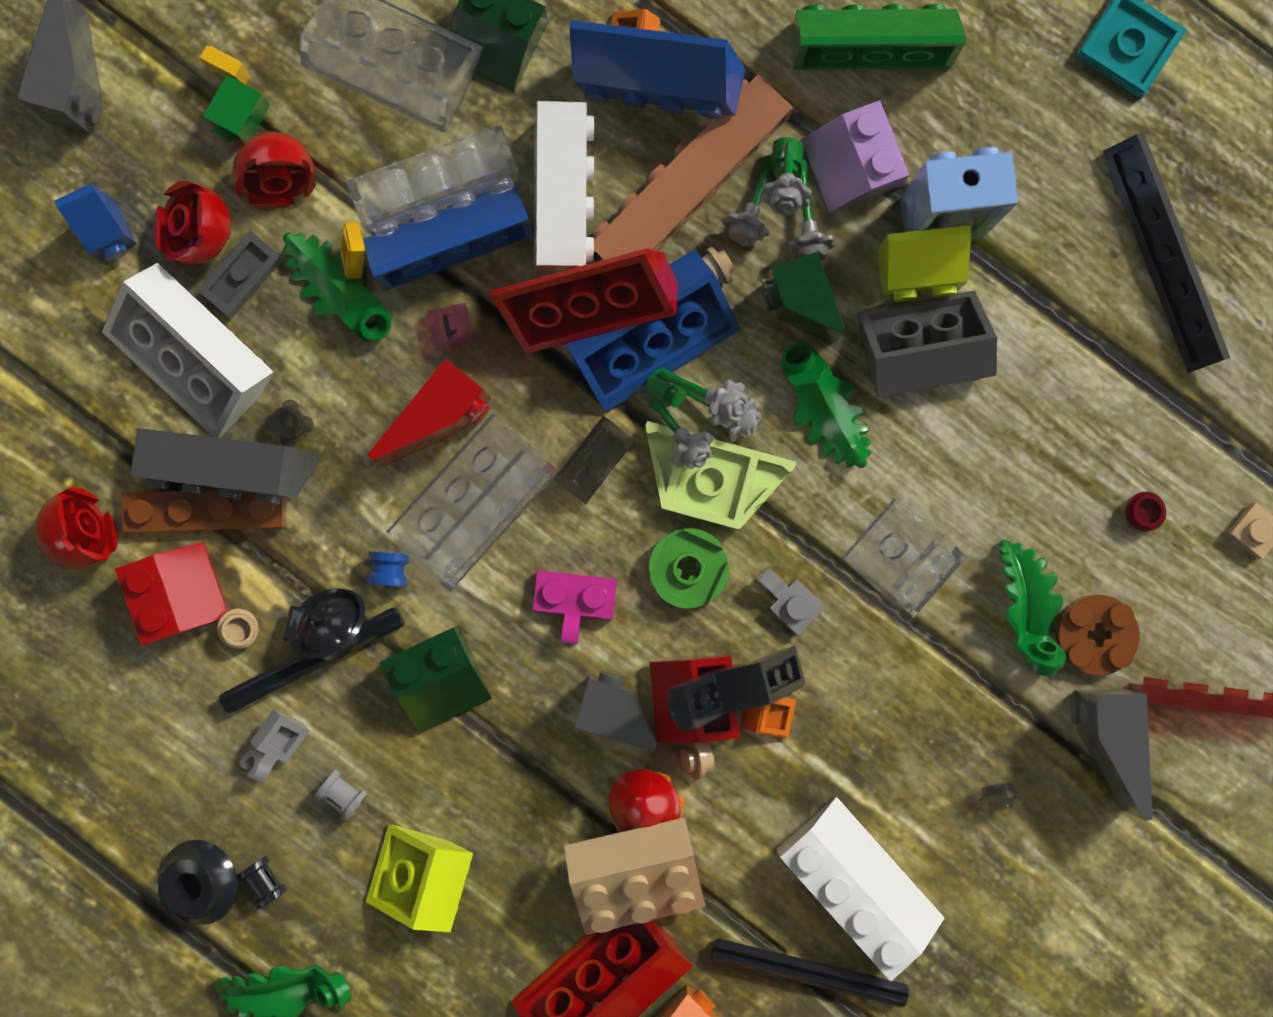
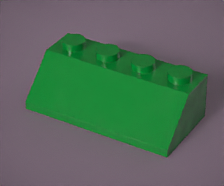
(877, 37)

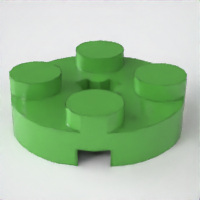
(697, 589)

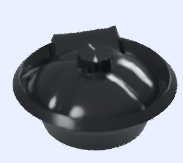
(325, 624)
(197, 882)

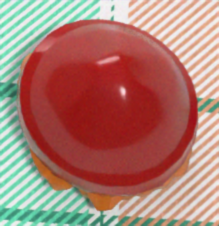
(643, 800)

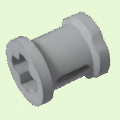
(340, 795)

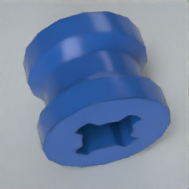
(387, 569)

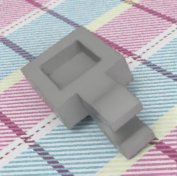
(793, 603)
(274, 741)

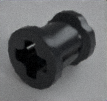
(261, 882)

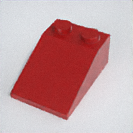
(436, 412)

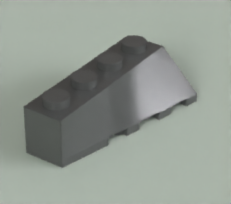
(221, 464)

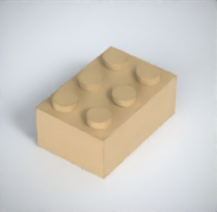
(634, 876)

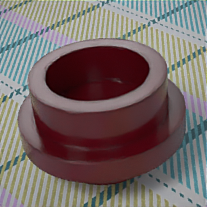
(1145, 511)

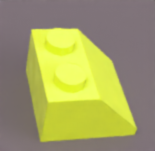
(924, 262)
(419, 879)

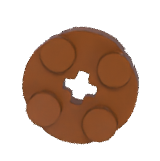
(1121, 629)

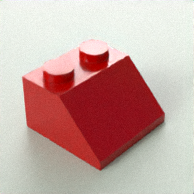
(172, 593)

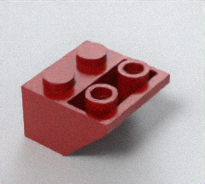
(673, 672)

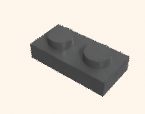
(240, 274)

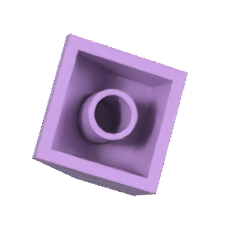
(855, 157)

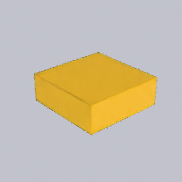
(224, 64)
(352, 250)

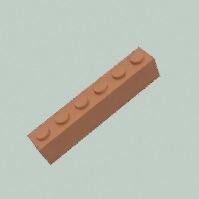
(694, 174)

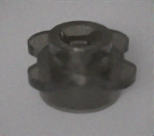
(277, 423)

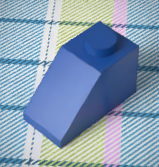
(97, 222)

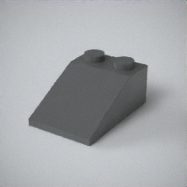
(62, 69)
(1117, 737)

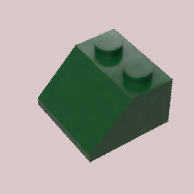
(506, 31)
(804, 297)
(436, 679)

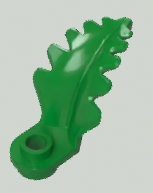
(335, 293)
(825, 406)
(1032, 608)
(284, 992)

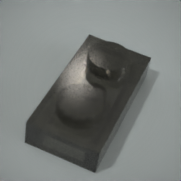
(594, 460)

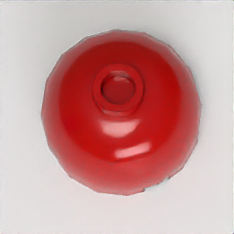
(273, 170)
(192, 224)
(74, 531)

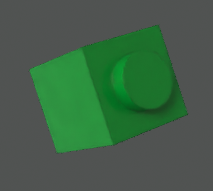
(235, 111)

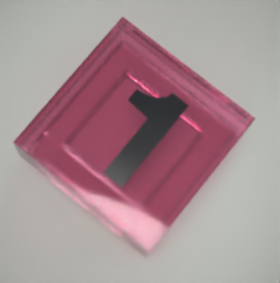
(450, 326)

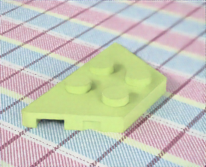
(721, 491)

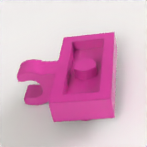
(575, 598)

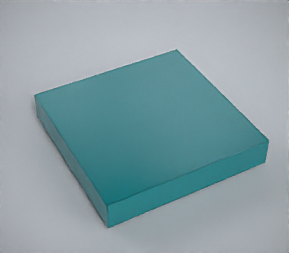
(1131, 44)

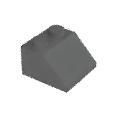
(614, 712)

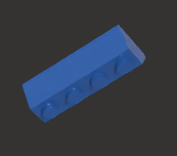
(656, 69)
(448, 238)
(623, 360)

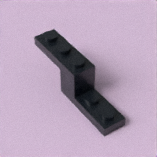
(735, 688)

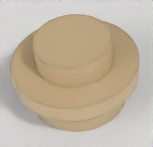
(719, 264)
(237, 628)
(697, 759)

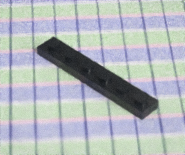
(1166, 253)

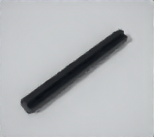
(299, 667)
(810, 972)

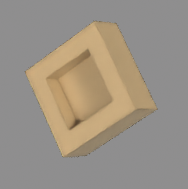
(1254, 530)

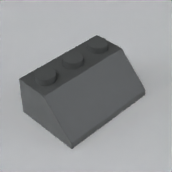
(928, 343)

